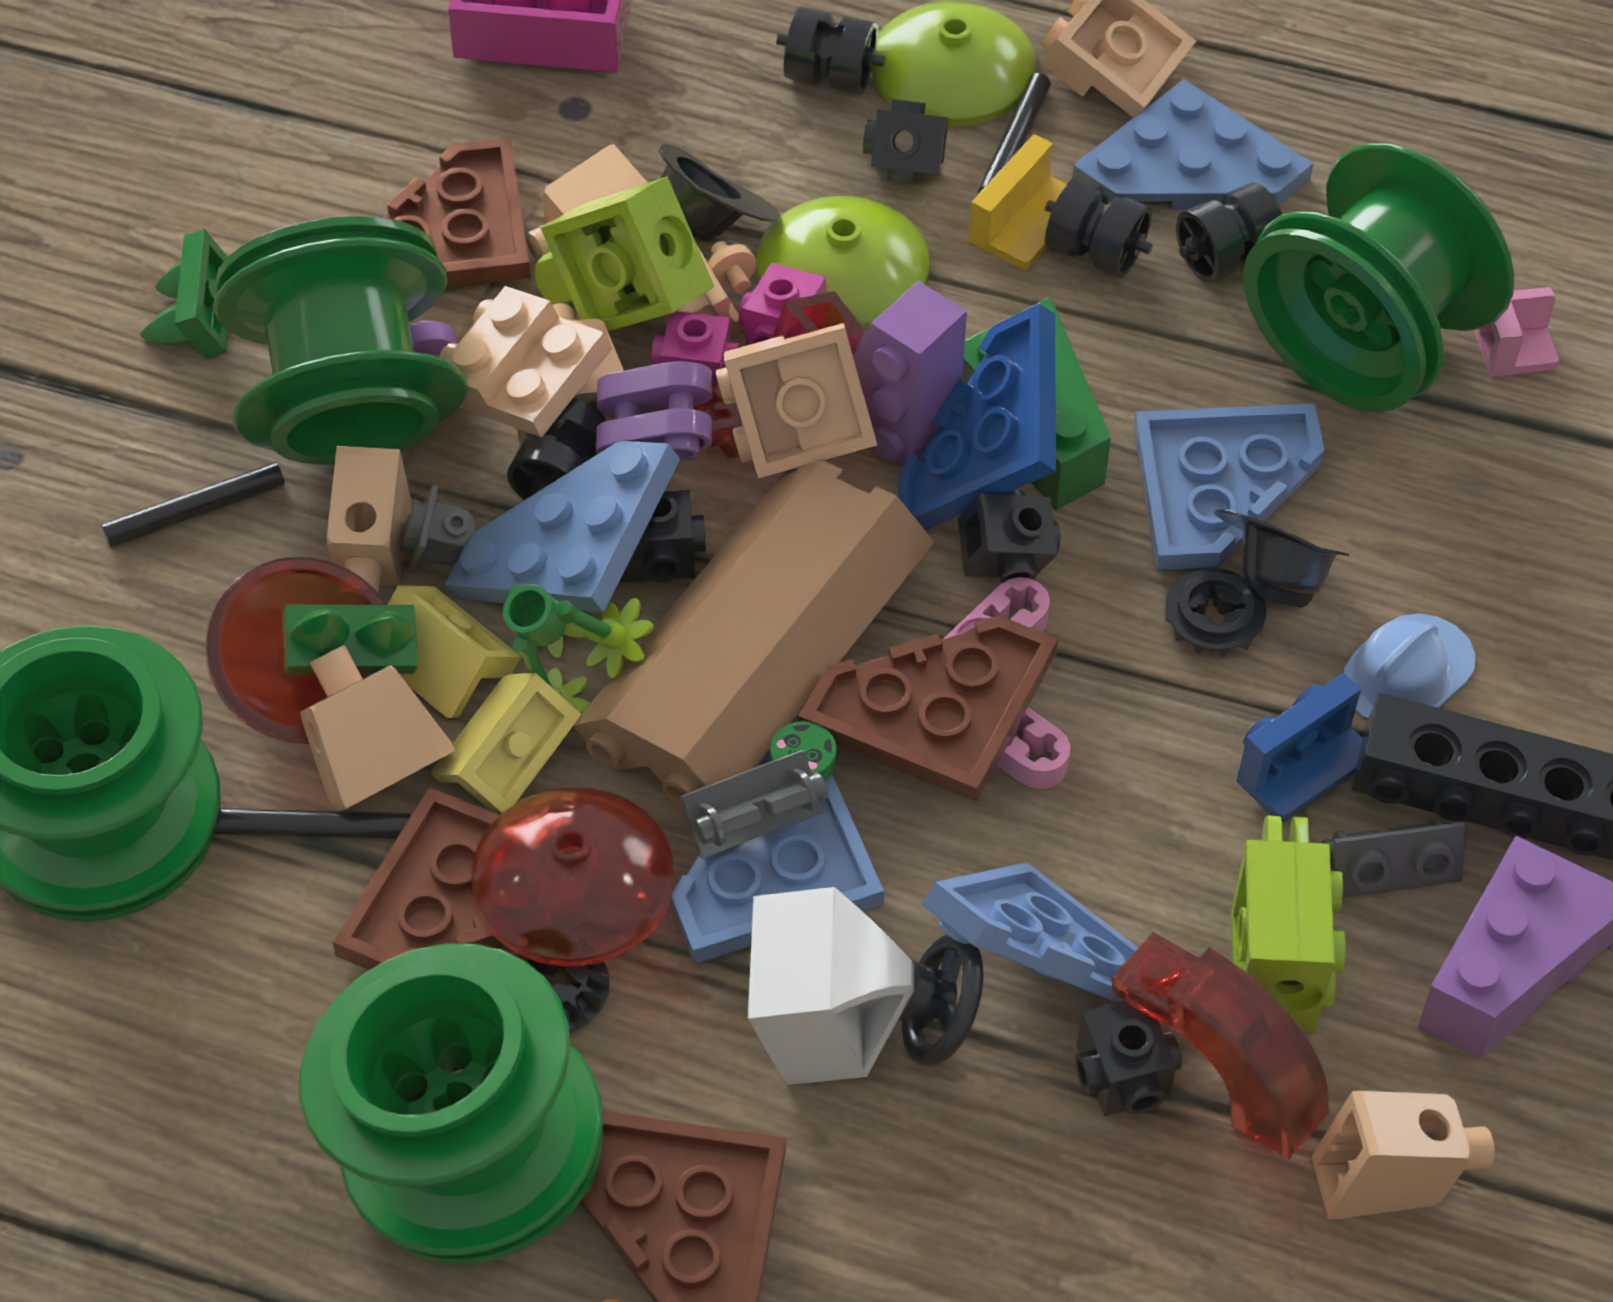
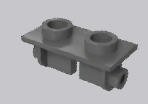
(436, 531)
(753, 803)
(1398, 858)

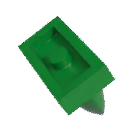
(195, 288)
(371, 633)

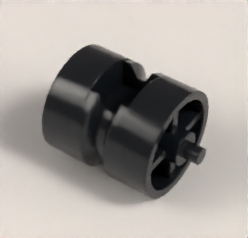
(830, 50)
(1088, 223)
(1221, 235)
(559, 451)

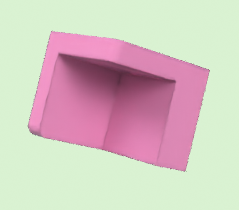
(1521, 336)

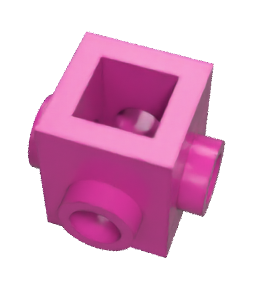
(762, 307)
(694, 339)

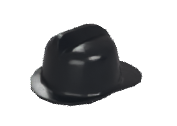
(709, 199)
(1280, 563)

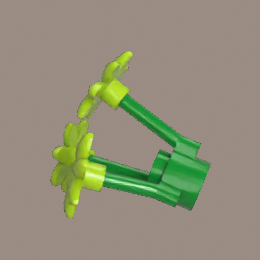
(543, 620)

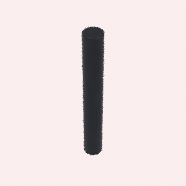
(1019, 125)
(193, 504)
(310, 823)

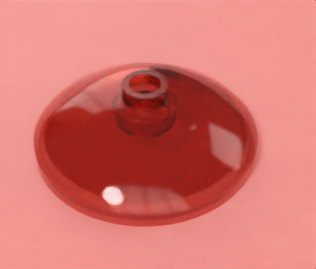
(247, 640)
(579, 903)

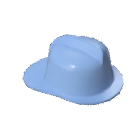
(1413, 660)

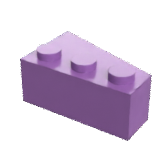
(909, 369)
(1518, 947)

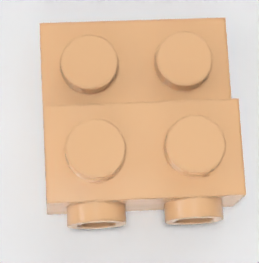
(1117, 48)
(524, 360)
(796, 400)

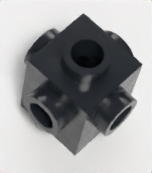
(928, 145)
(1008, 536)
(668, 542)
(1126, 1058)

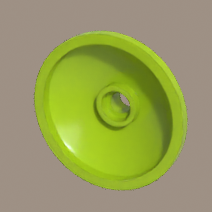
(955, 60)
(855, 243)

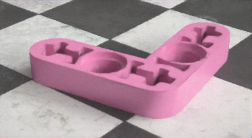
(1038, 733)

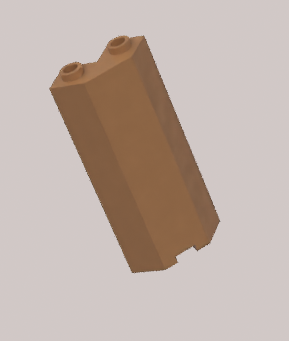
(755, 631)

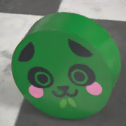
(813, 739)

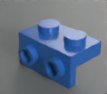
(1302, 750)

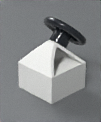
(836, 984)

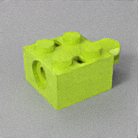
(623, 257)
(1286, 920)

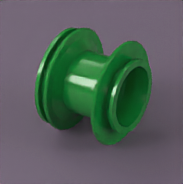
(1365, 290)
(338, 336)
(111, 819)
(487, 1150)

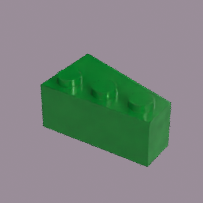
(1080, 429)

